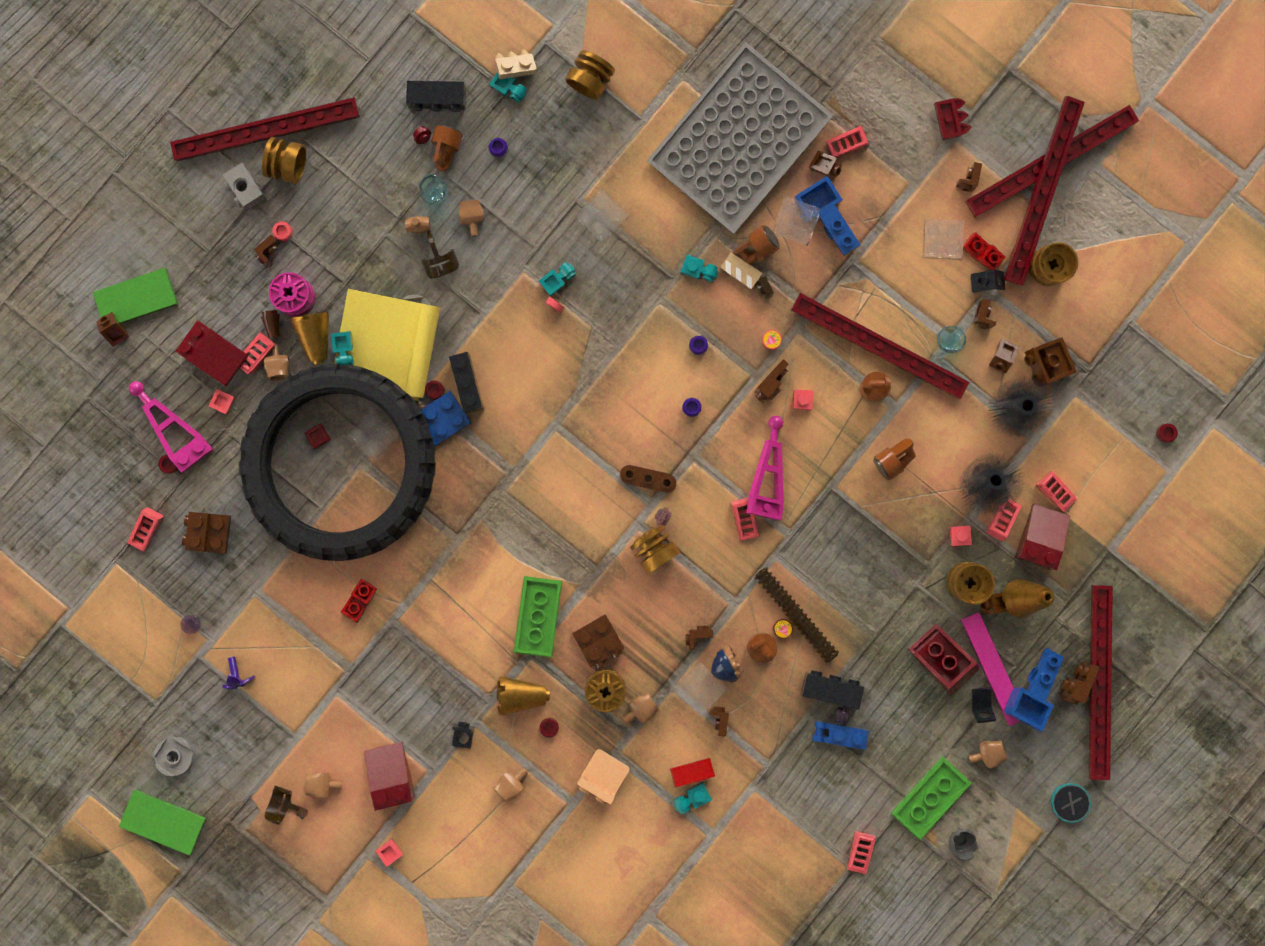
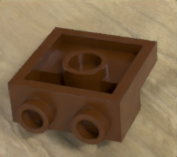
(1049, 362)
(770, 384)
(206, 532)
(598, 641)
(1078, 688)

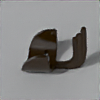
(448, 267)
(271, 812)

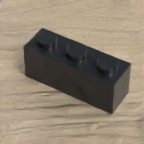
(436, 95)
(466, 382)
(832, 689)

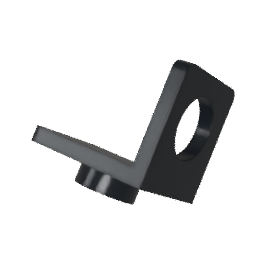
(987, 281)
(982, 704)
(463, 727)

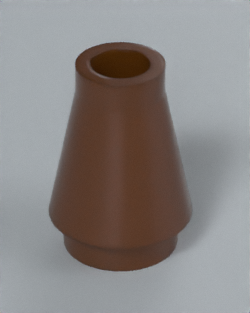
(271, 322)

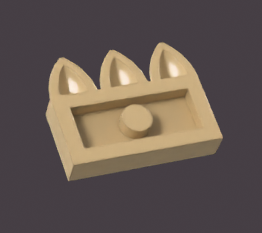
(515, 65)

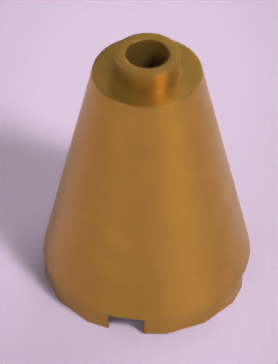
(313, 335)
(1026, 598)
(519, 695)

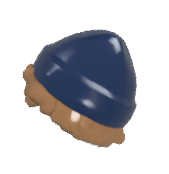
(725, 666)

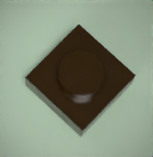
(764, 287)

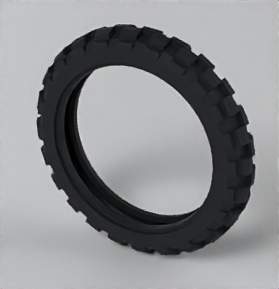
(257, 455)

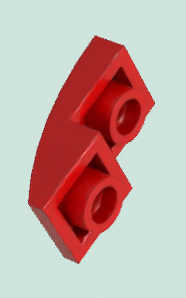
(983, 252)
(359, 600)
(692, 772)

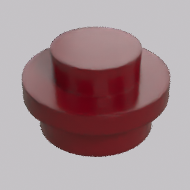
(421, 135)

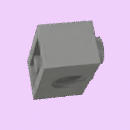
(252, 195)

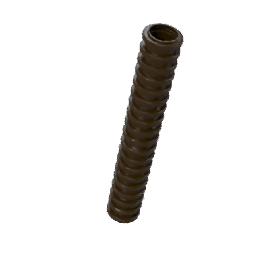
(796, 615)

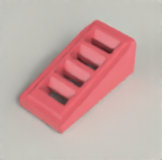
(859, 130)
(260, 358)
(1052, 496)
(143, 518)
(996, 533)
(748, 535)
(871, 841)

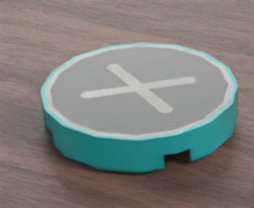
(1070, 802)

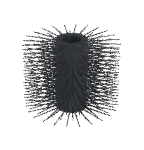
(1021, 406)
(991, 484)

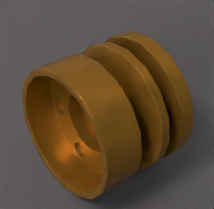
(589, 75)
(284, 160)
(1063, 260)
(654, 549)
(981, 584)
(616, 686)

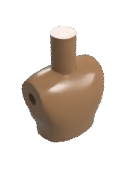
(471, 214)
(418, 225)
(277, 365)
(641, 708)
(991, 753)
(319, 785)
(509, 785)

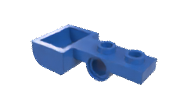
(826, 197)
(1031, 705)

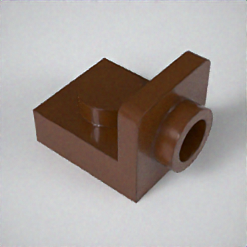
(826, 165)
(973, 175)
(267, 247)
(983, 311)
(111, 329)
(1004, 356)
(993, 604)
(720, 724)

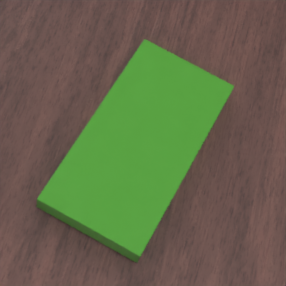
(137, 296)
(538, 616)
(931, 798)
(162, 822)

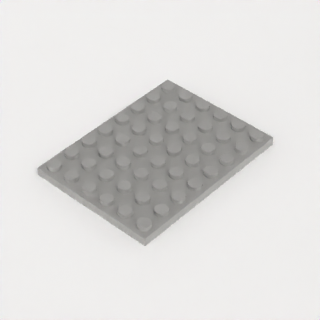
(739, 138)

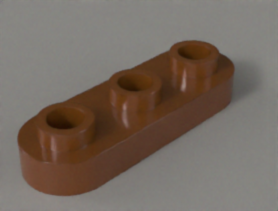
(657, 478)

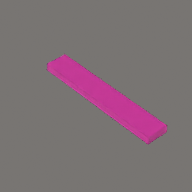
(989, 661)

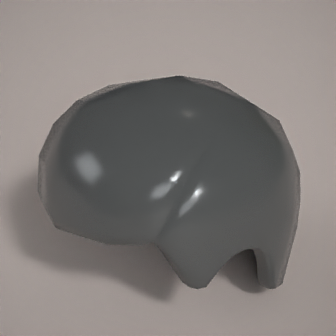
(962, 844)

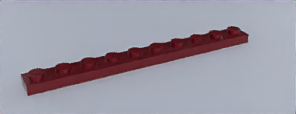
(265, 129)
(1028, 174)
(1044, 190)
(880, 346)
(1101, 690)

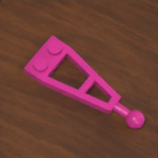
(190, 453)
(761, 505)

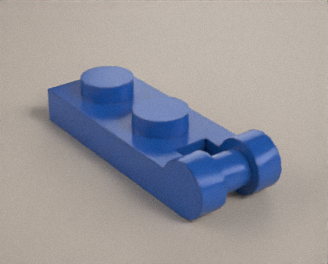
(841, 735)

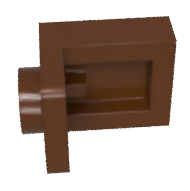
(701, 632)

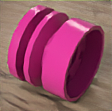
(303, 294)

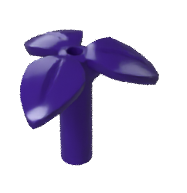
(233, 679)

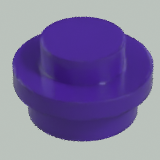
(498, 147)
(698, 345)
(691, 407)

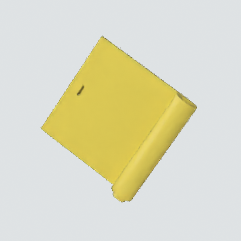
(391, 337)

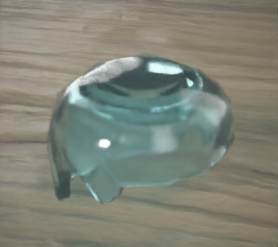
(433, 189)
(951, 339)

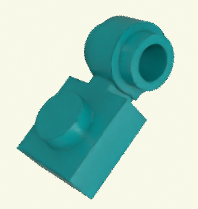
(505, 85)
(694, 267)
(553, 282)
(341, 344)
(697, 795)

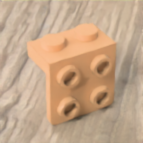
(603, 776)

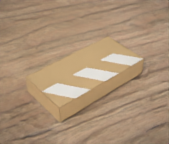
(741, 271)

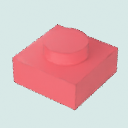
(803, 399)
(222, 401)
(960, 535)
(389, 852)

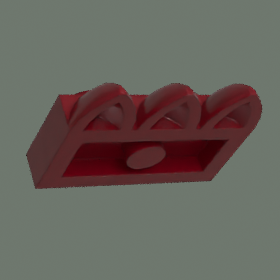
(950, 118)

